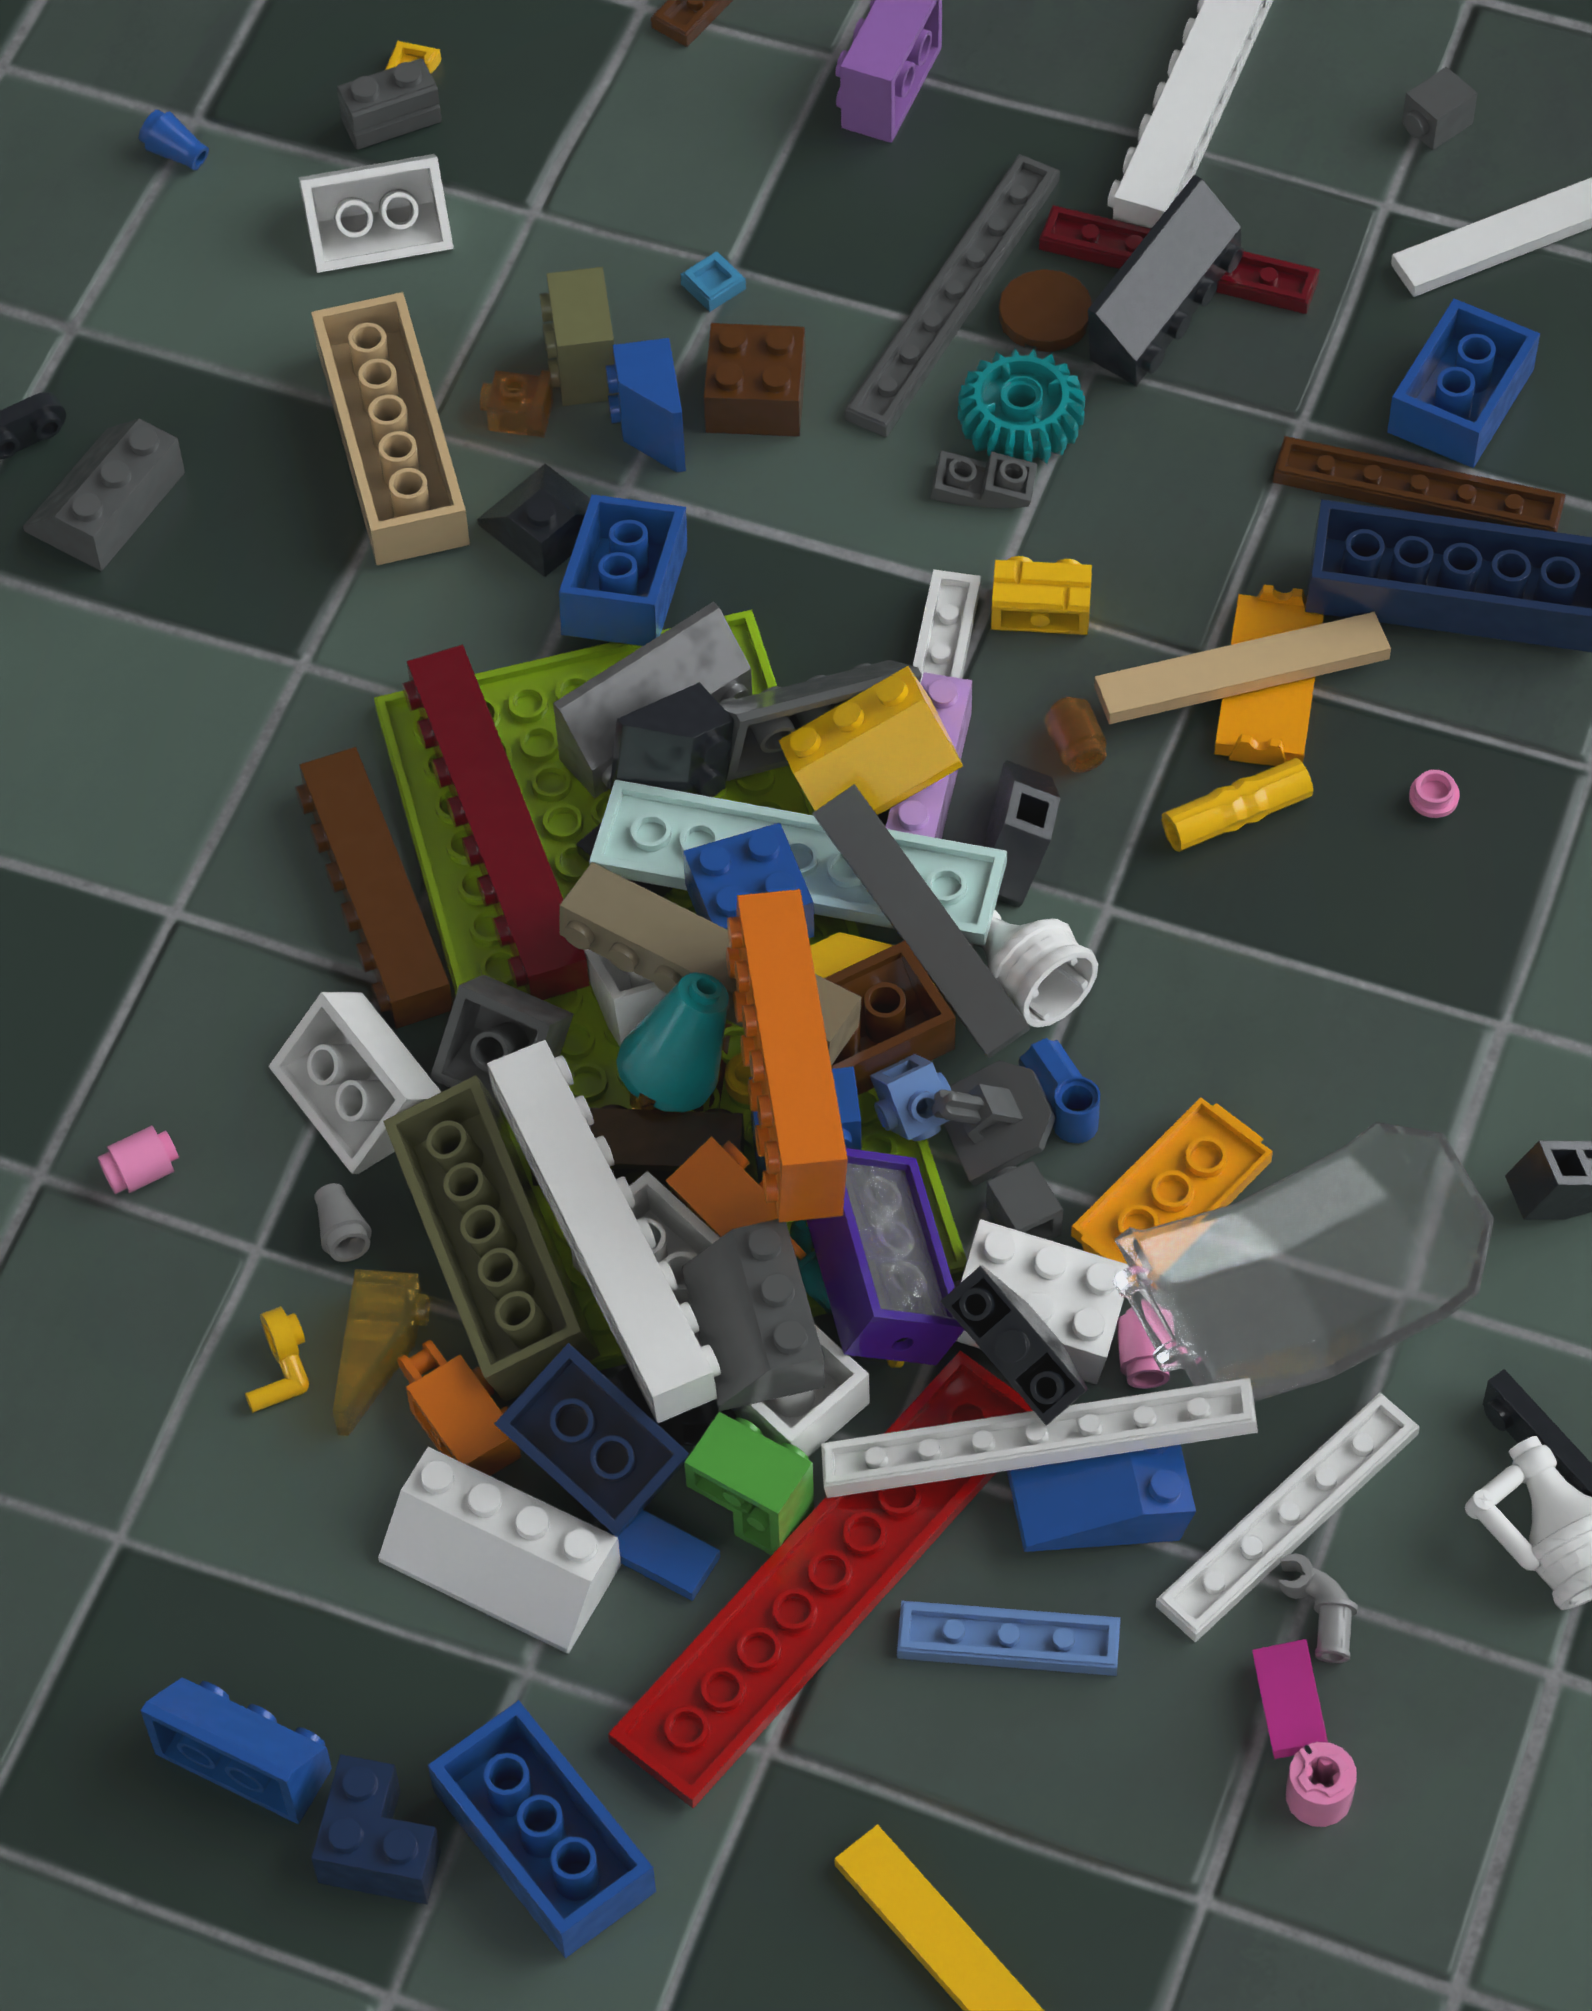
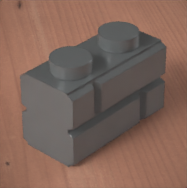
(389, 103)

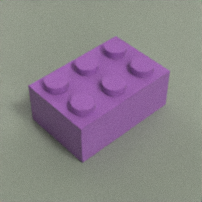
(887, 65)

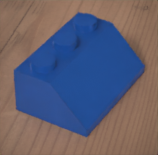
(237, 1747)

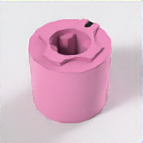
(1321, 1784)

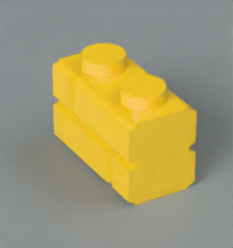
(1041, 596)

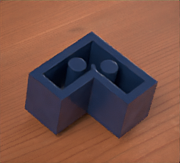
(363, 1844)

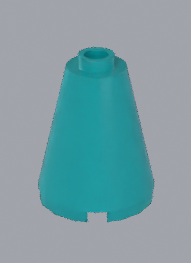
(678, 1045)

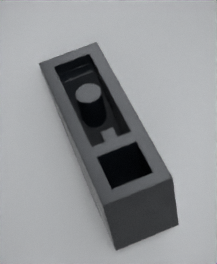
(1553, 1180)

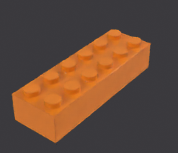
(787, 1056)

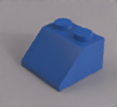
(647, 400)

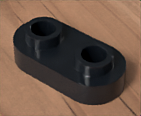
(30, 422)

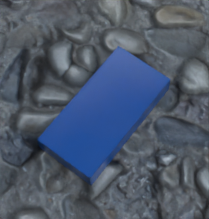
(667, 1554)

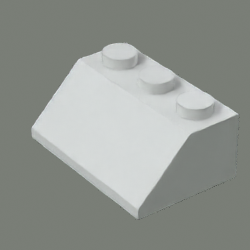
(376, 213)
(350, 1076)

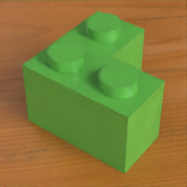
(753, 1477)

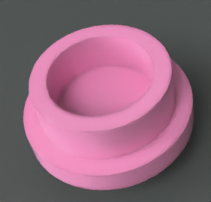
(1434, 794)

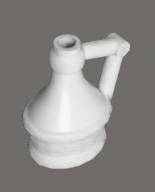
(1040, 967)
(1560, 1525)

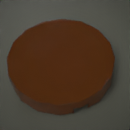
(1045, 310)

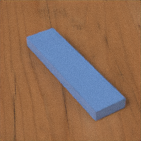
(1008, 1638)

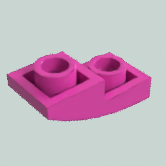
(1289, 1697)

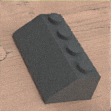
(781, 710)

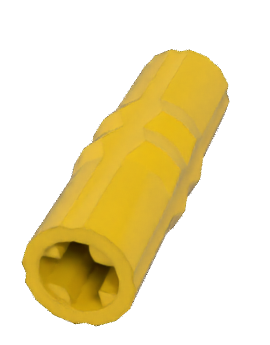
(1237, 804)

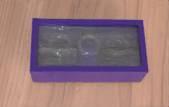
(886, 1264)

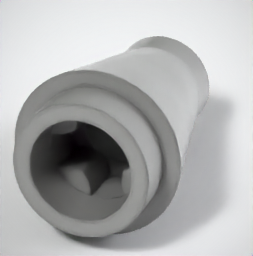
(341, 1225)

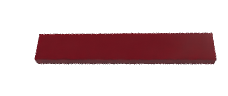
(1113, 241)

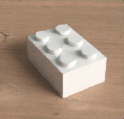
(1061, 1284)

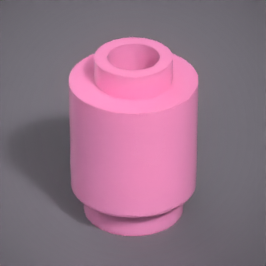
(138, 1160)
(1137, 1354)

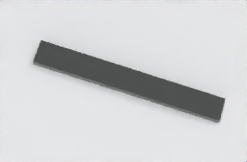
(952, 296)

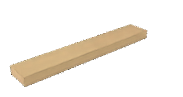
(1242, 667)

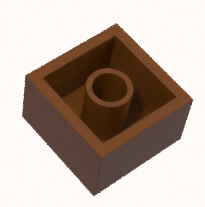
(755, 379)

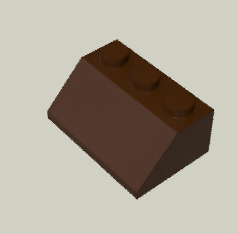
(898, 1014)

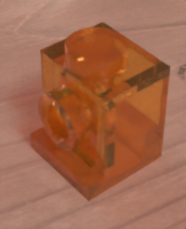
(518, 403)

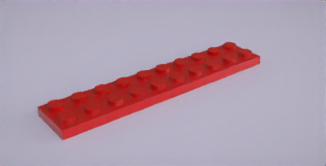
(802, 1604)

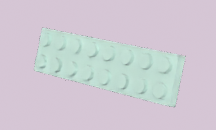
(652, 826)

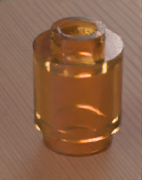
(1076, 734)

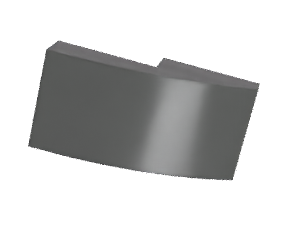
(989, 484)

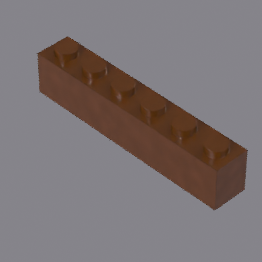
(376, 888)

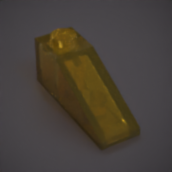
(378, 1330)

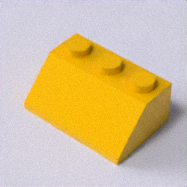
(878, 740)

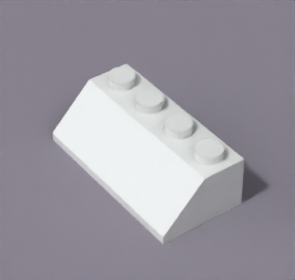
(499, 1550)

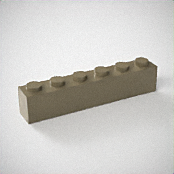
(667, 942)

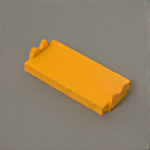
(1269, 722)
(1186, 1172)

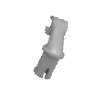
(1331, 1603)

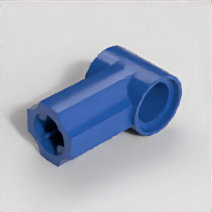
(1065, 1090)

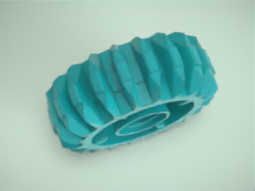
(1021, 406)

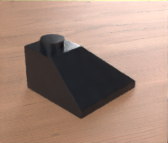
(539, 519)

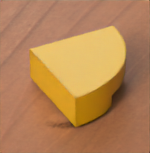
(409, 52)

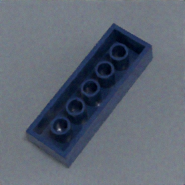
(1452, 575)

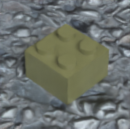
(578, 334)

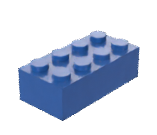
(542, 1829)

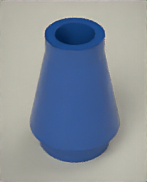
(171, 139)

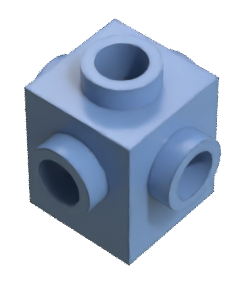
(907, 1096)

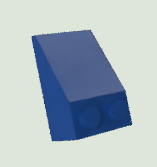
(1103, 1500)

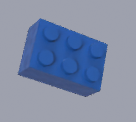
(1463, 383)
(623, 570)

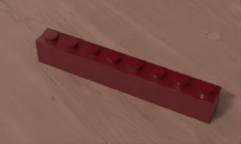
(496, 823)

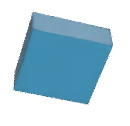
(713, 281)

